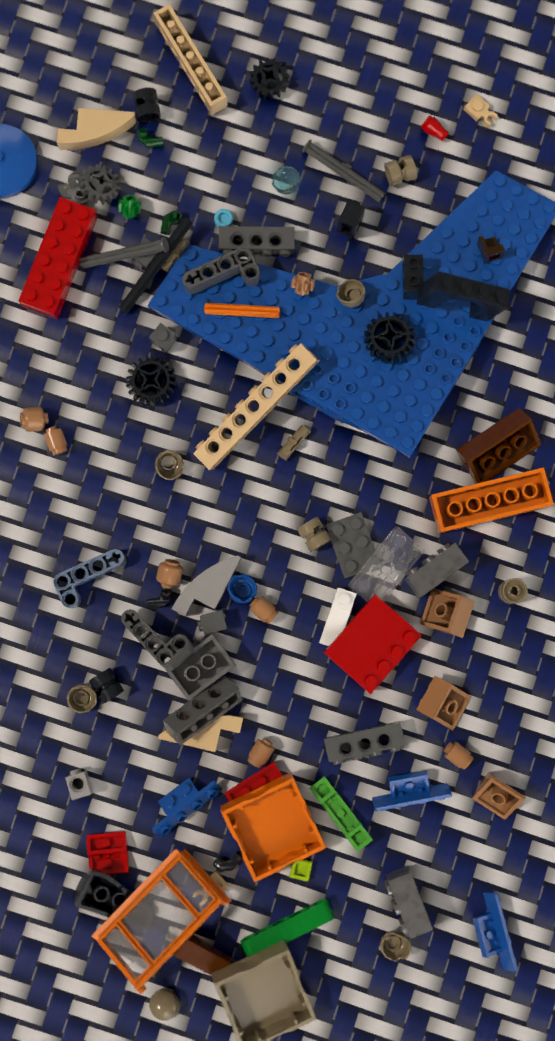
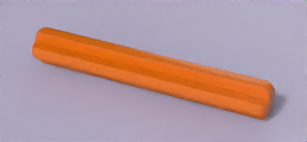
(242, 310)

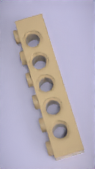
(190, 59)

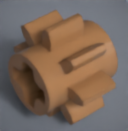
(302, 283)

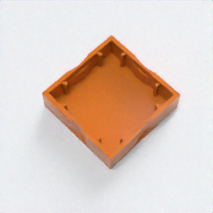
(272, 826)

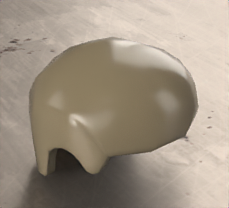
(351, 293)
(169, 464)
(81, 698)
(395, 945)
(164, 1004)

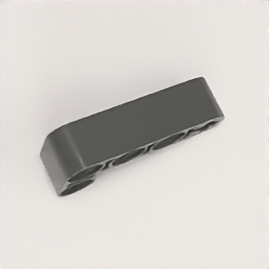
(220, 274)
(151, 638)

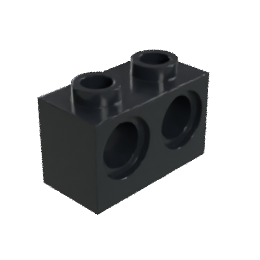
(351, 218)
(412, 275)

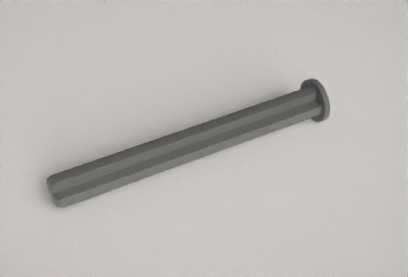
(343, 171)
(125, 253)

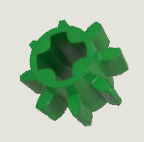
(129, 206)

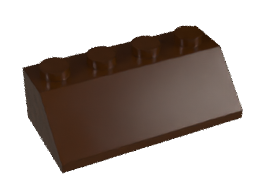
(499, 446)

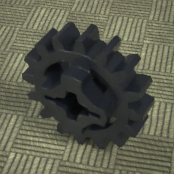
(271, 86)

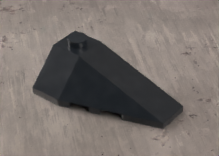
(99, 893)

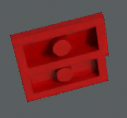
(108, 852)

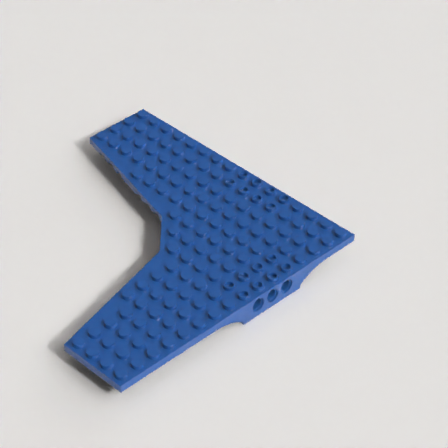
(347, 383)

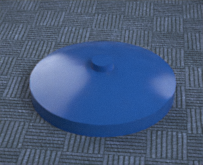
(17, 161)

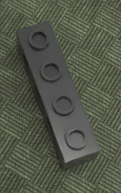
(247, 234)
(202, 710)
(394, 743)

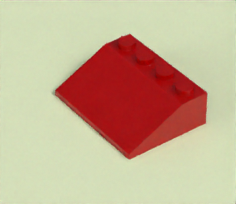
(372, 644)

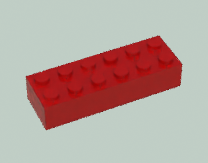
(58, 258)

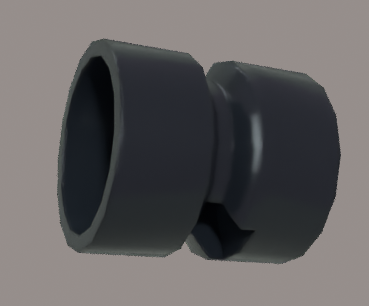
(146, 103)
(106, 685)

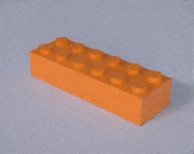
(491, 500)

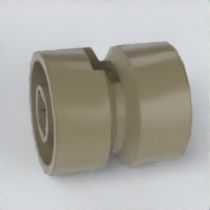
(401, 170)
(314, 534)
(512, 591)

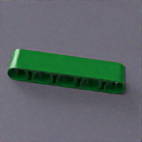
(289, 927)

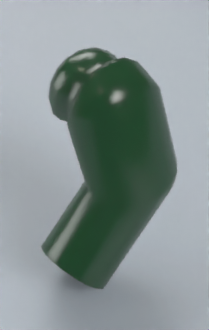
(147, 140)
(169, 220)

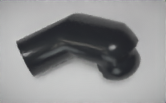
(162, 600)
(227, 865)

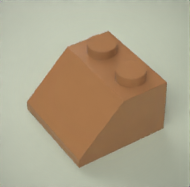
(447, 612)
(443, 702)

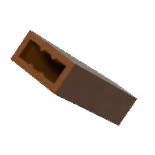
(203, 955)

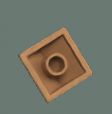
(497, 796)

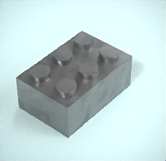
(435, 569)
(202, 667)
(407, 902)

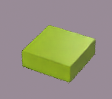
(301, 870)

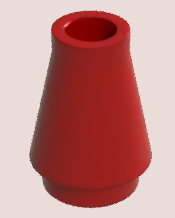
(434, 128)

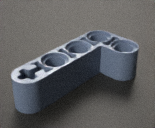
(91, 573)

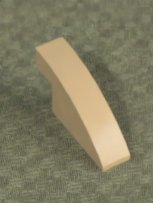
(95, 128)
(209, 736)

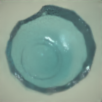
(286, 180)

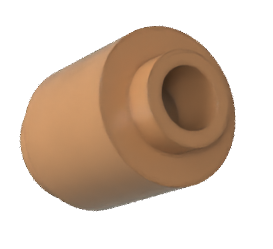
(55, 440)
(263, 609)
(260, 752)
(458, 755)

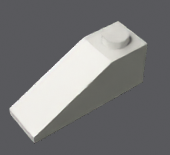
(337, 615)

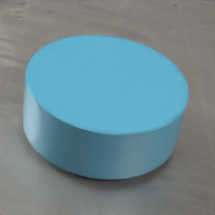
(223, 218)

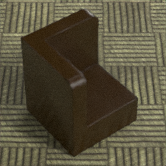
(490, 249)

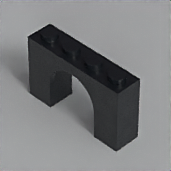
(485, 298)

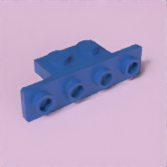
(410, 790)
(183, 802)
(493, 933)

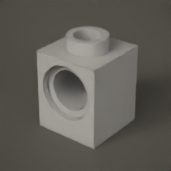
(75, 792)

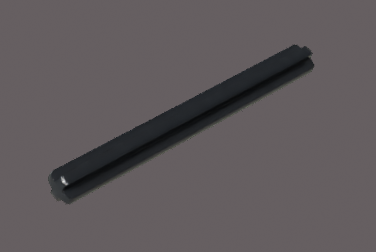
(155, 266)

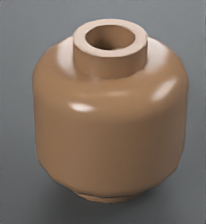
(33, 419)
(169, 573)

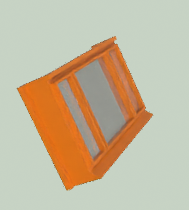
(159, 917)

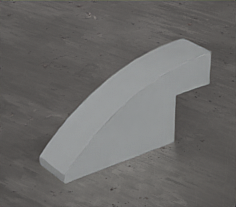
(207, 586)

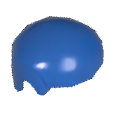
(242, 588)

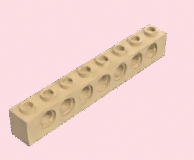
(239, 432)

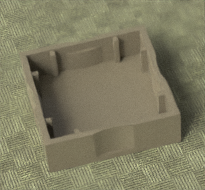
(263, 995)

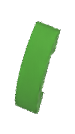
(341, 814)

